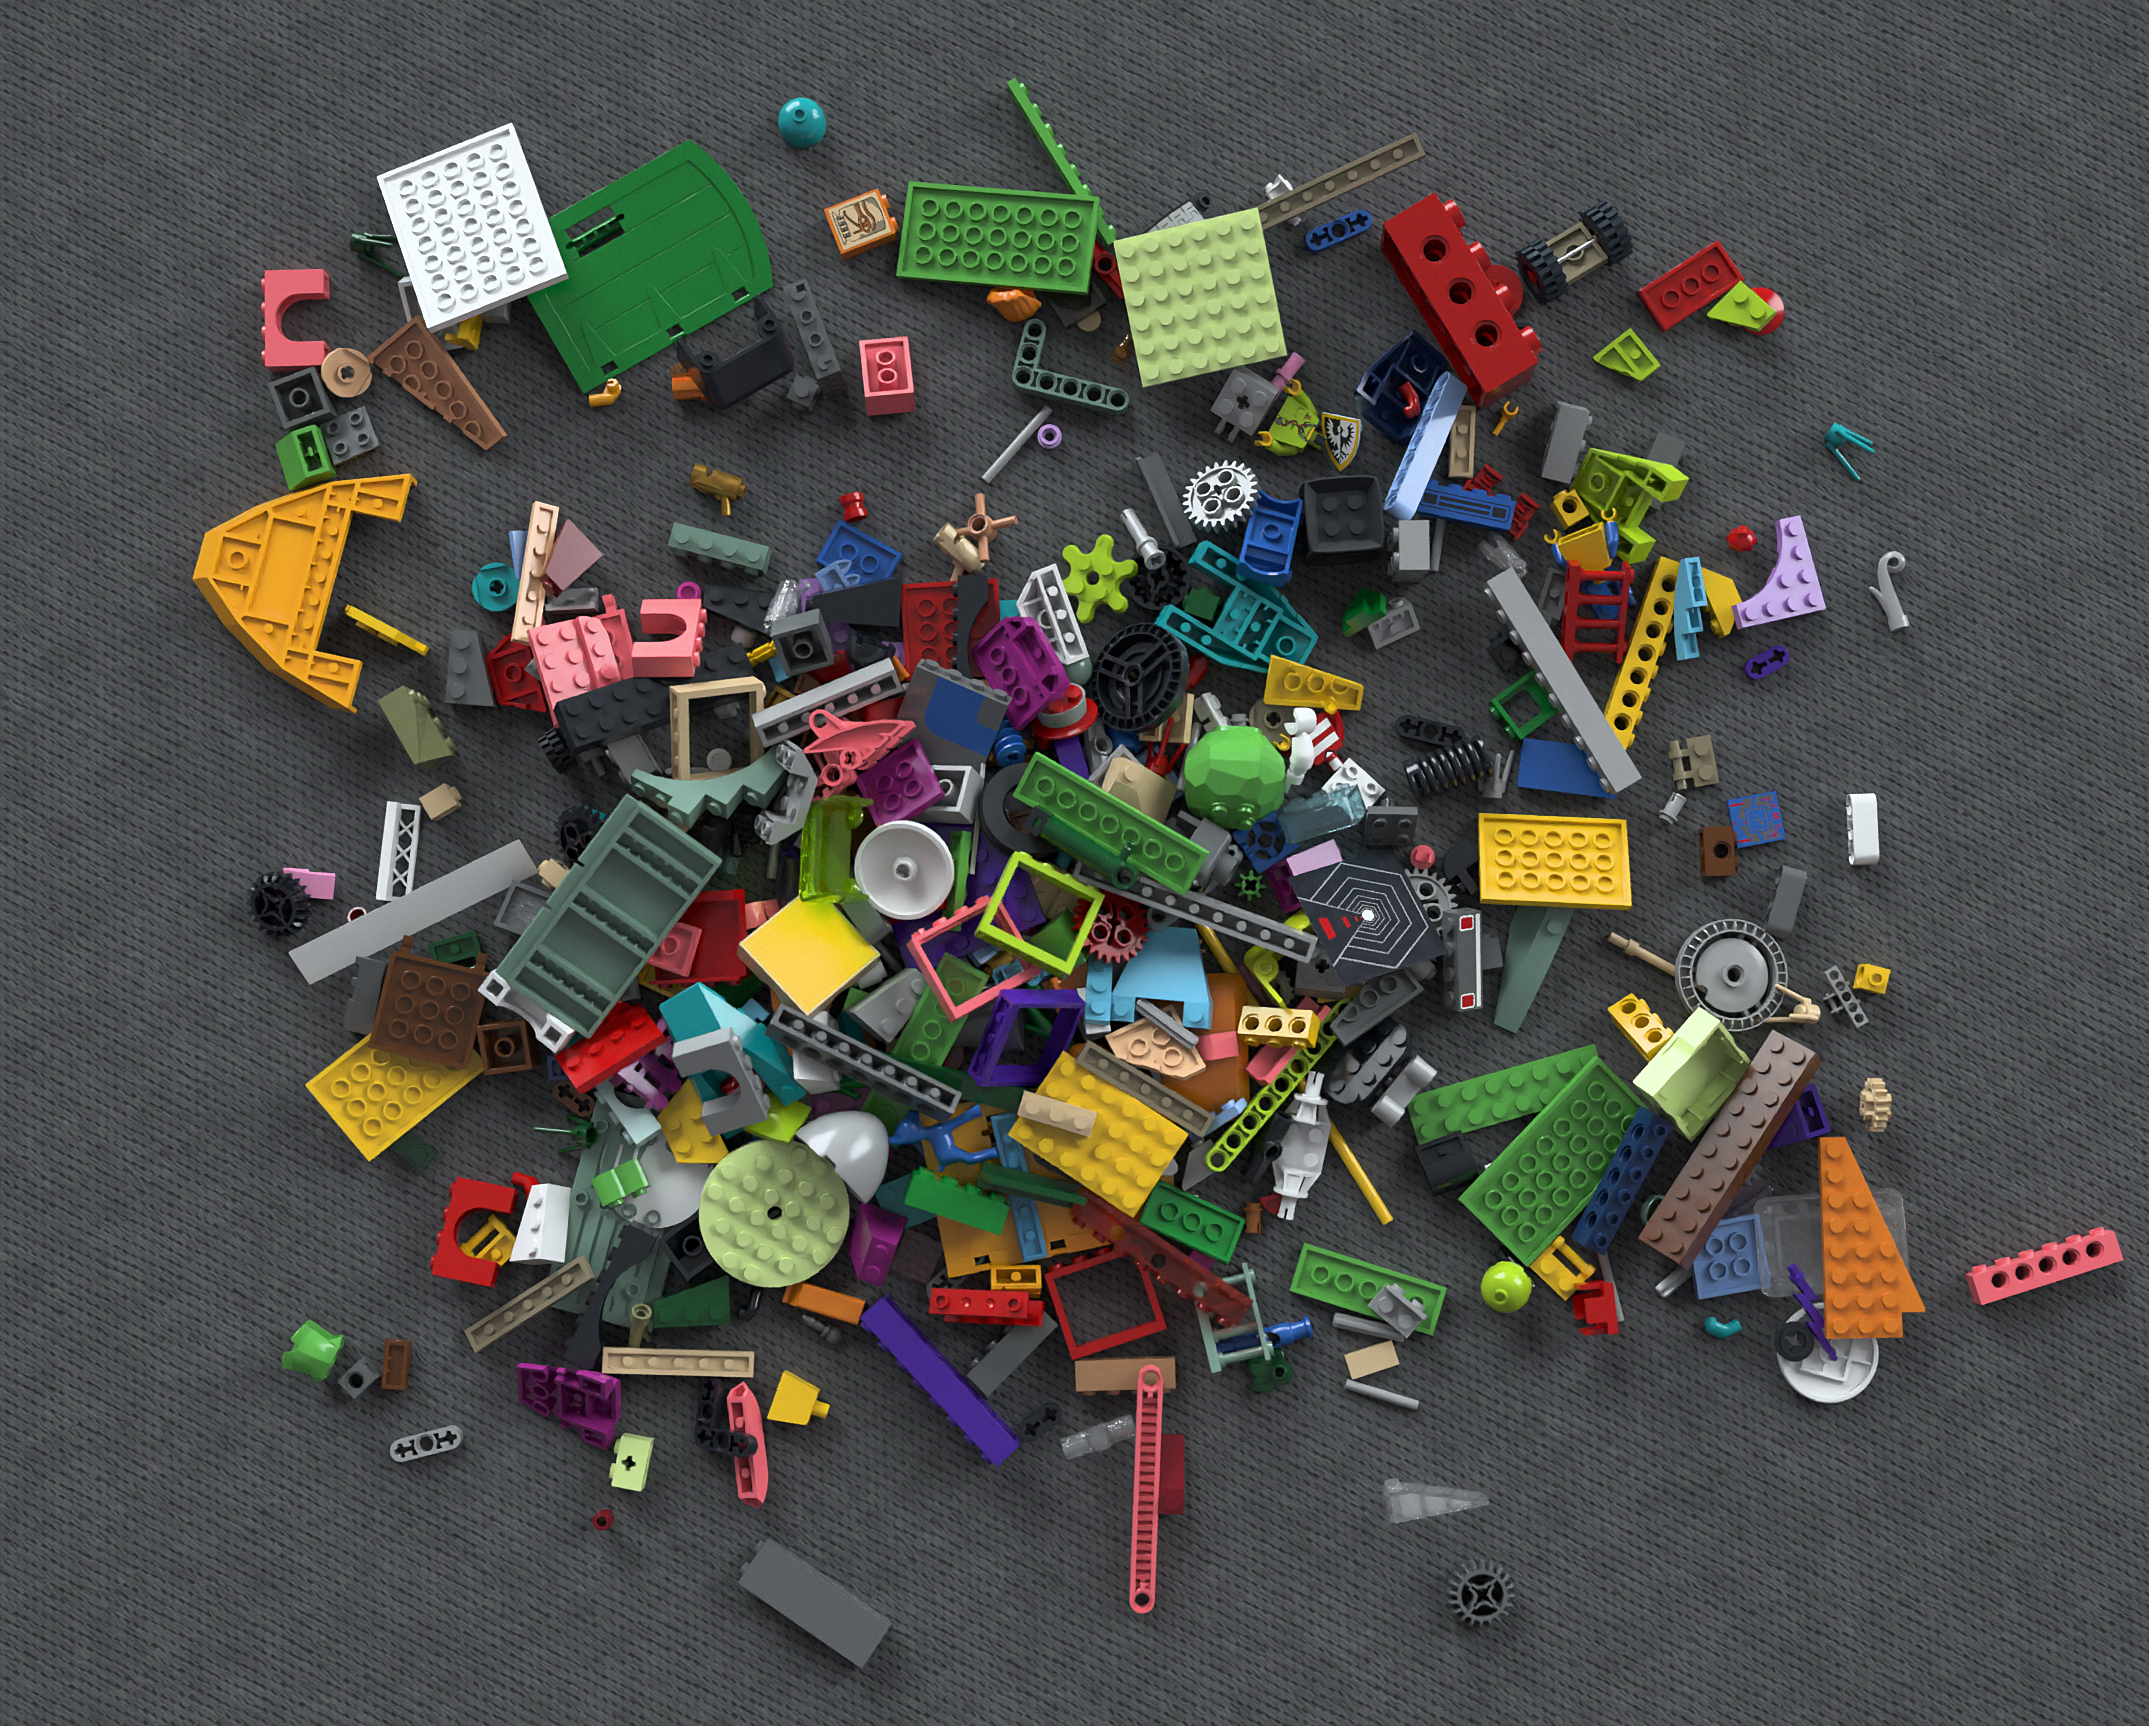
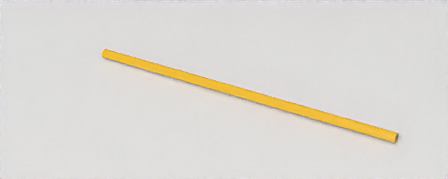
(1334, 1136)

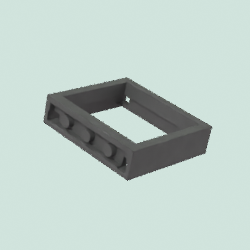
(815, 338)

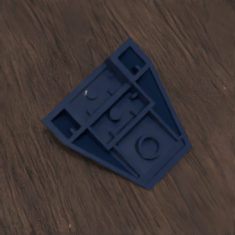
(1378, 390)

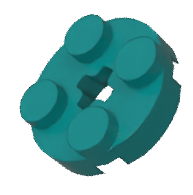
(486, 579)

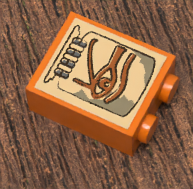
(861, 223)

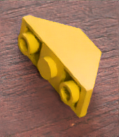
(1720, 597)

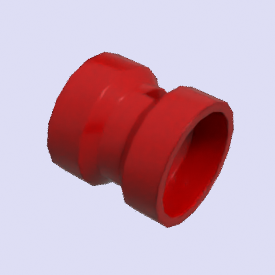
(853, 507)

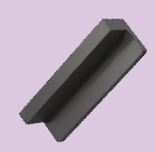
(1166, 501)

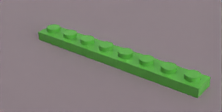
(1057, 155)

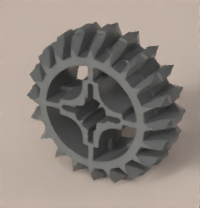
(1473, 1601)

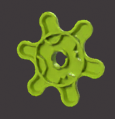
(1110, 577)

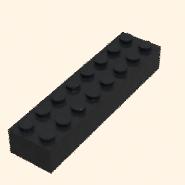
(644, 702)

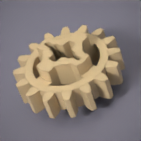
(1875, 1105)

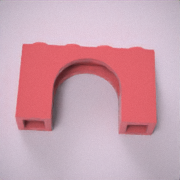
(281, 291)
(675, 656)

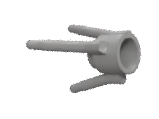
(1495, 786)

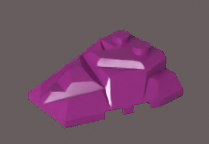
(577, 1397)

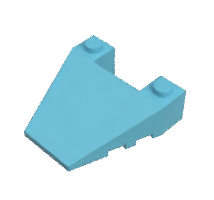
(1166, 971)

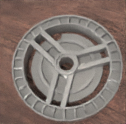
(1747, 965)

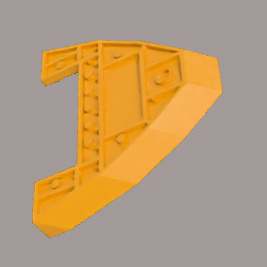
(276, 573)

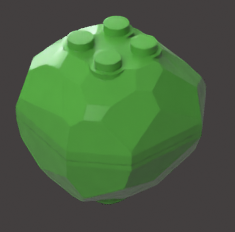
(1234, 777)

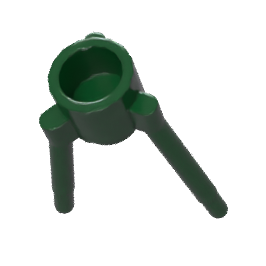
(366, 243)
(584, 1134)

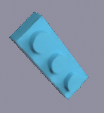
(1098, 992)

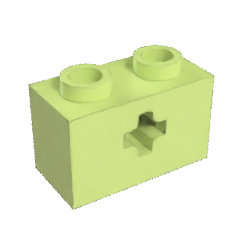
(640, 1450)

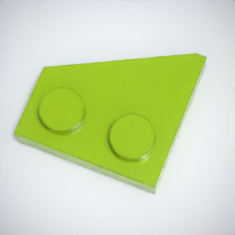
(1742, 308)

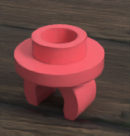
(1422, 857)

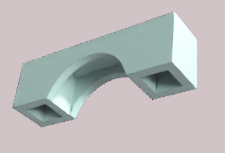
(638, 1124)

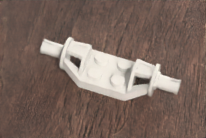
(1302, 1146)

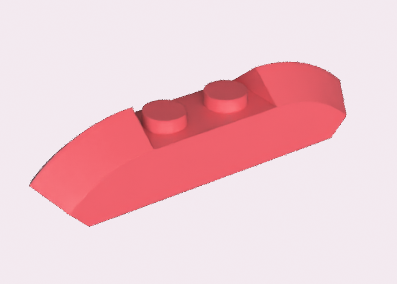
(750, 1471)

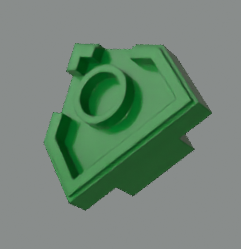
(1363, 610)

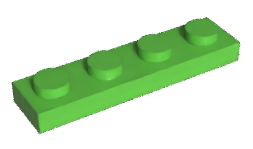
(959, 848)

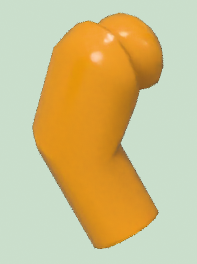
(608, 396)

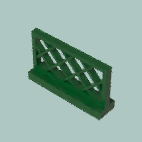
(1029, 1185)

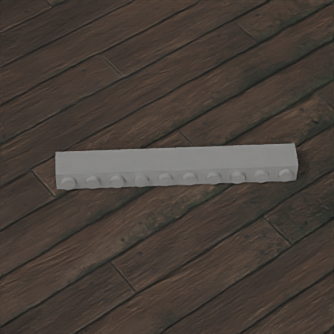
(1561, 681)
(1209, 913)

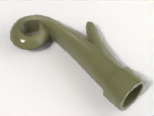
(639, 1319)

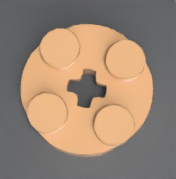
(340, 359)

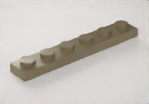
(1144, 1088)
(530, 1304)

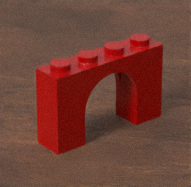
(467, 1198)

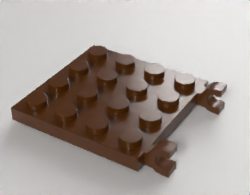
(429, 1008)

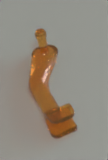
(1120, 352)

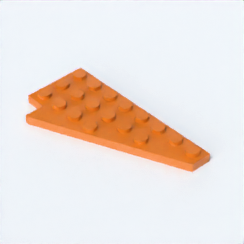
(1861, 1266)

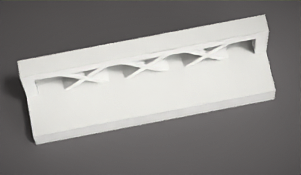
(389, 850)

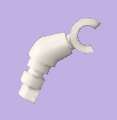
(1302, 746)

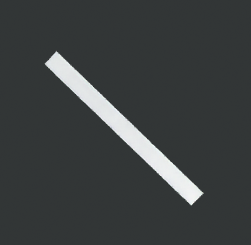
(976, 828)

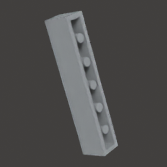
(835, 697)

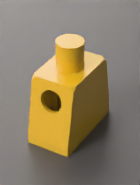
(796, 1401)

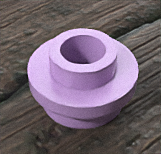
(1049, 428)

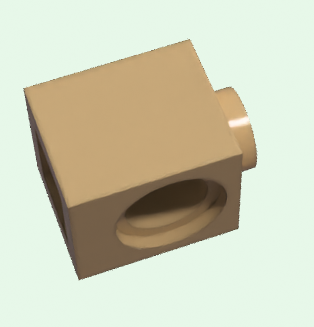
(441, 801)

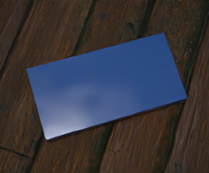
(1557, 769)

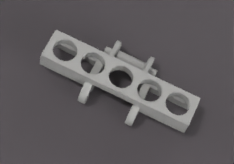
(1845, 1005)

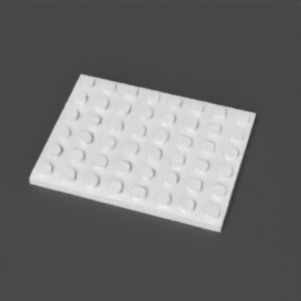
(472, 228)

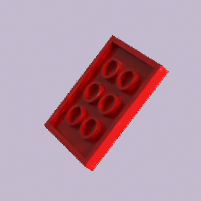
(610, 1048)

